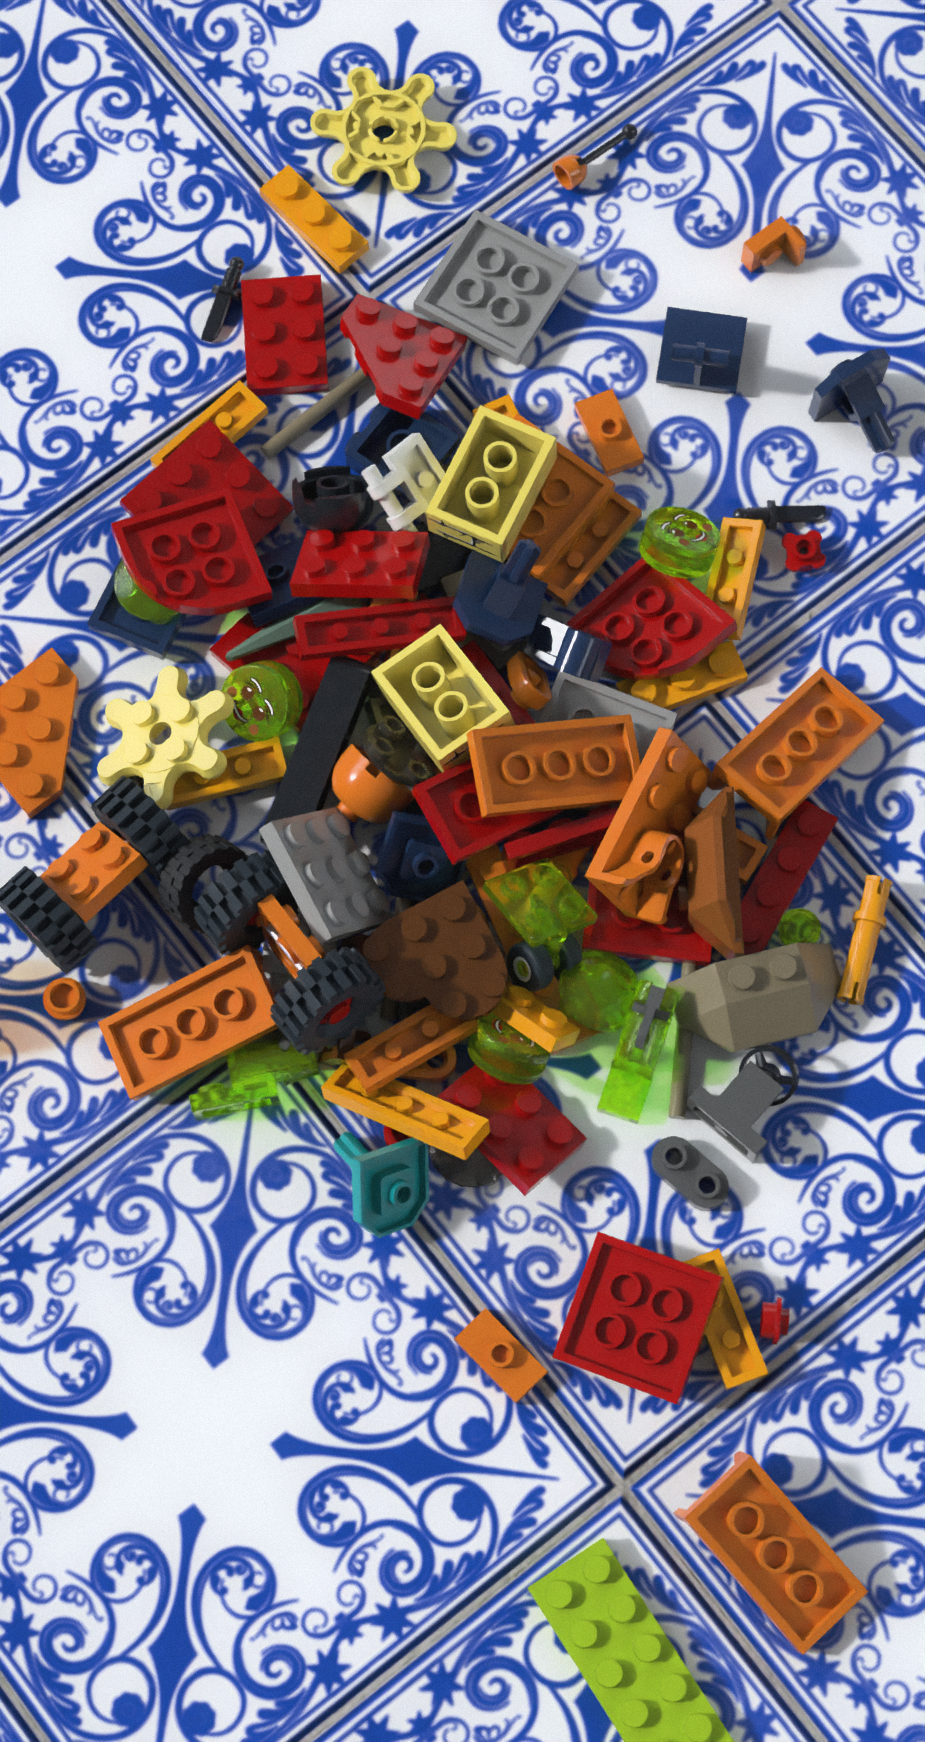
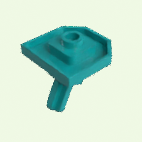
(387, 1183)

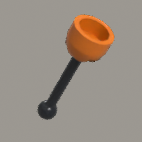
(572, 169)

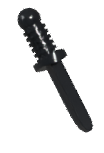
(224, 296)
(782, 514)

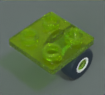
(545, 914)

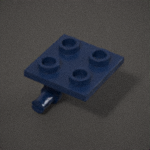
(701, 350)

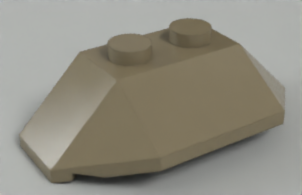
(759, 996)

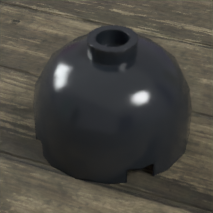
(332, 499)

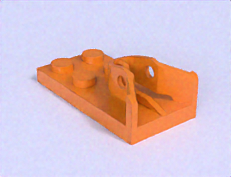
(796, 748)
(553, 764)
(648, 828)
(190, 1022)
(773, 1553)

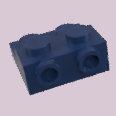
(390, 428)

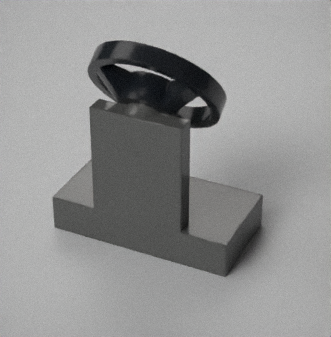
(745, 1100)

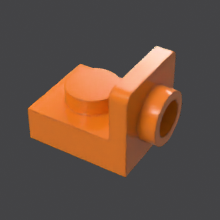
(770, 242)

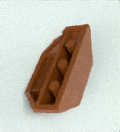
(712, 876)

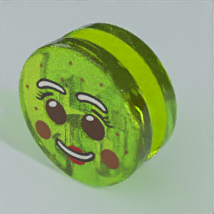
(679, 542)
(265, 700)
(506, 1052)

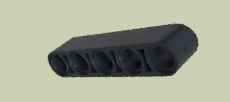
(323, 738)

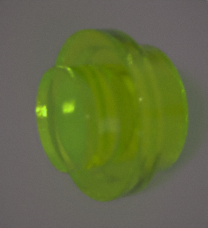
(799, 927)

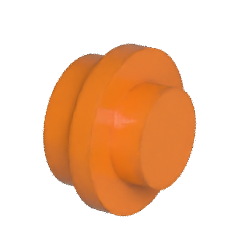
(64, 999)

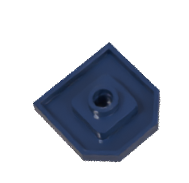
(854, 389)
(501, 598)
(413, 858)

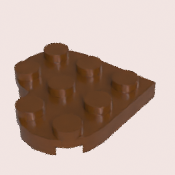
(440, 955)

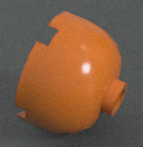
(365, 789)

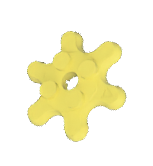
(378, 107)
(181, 753)

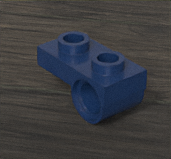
(568, 648)

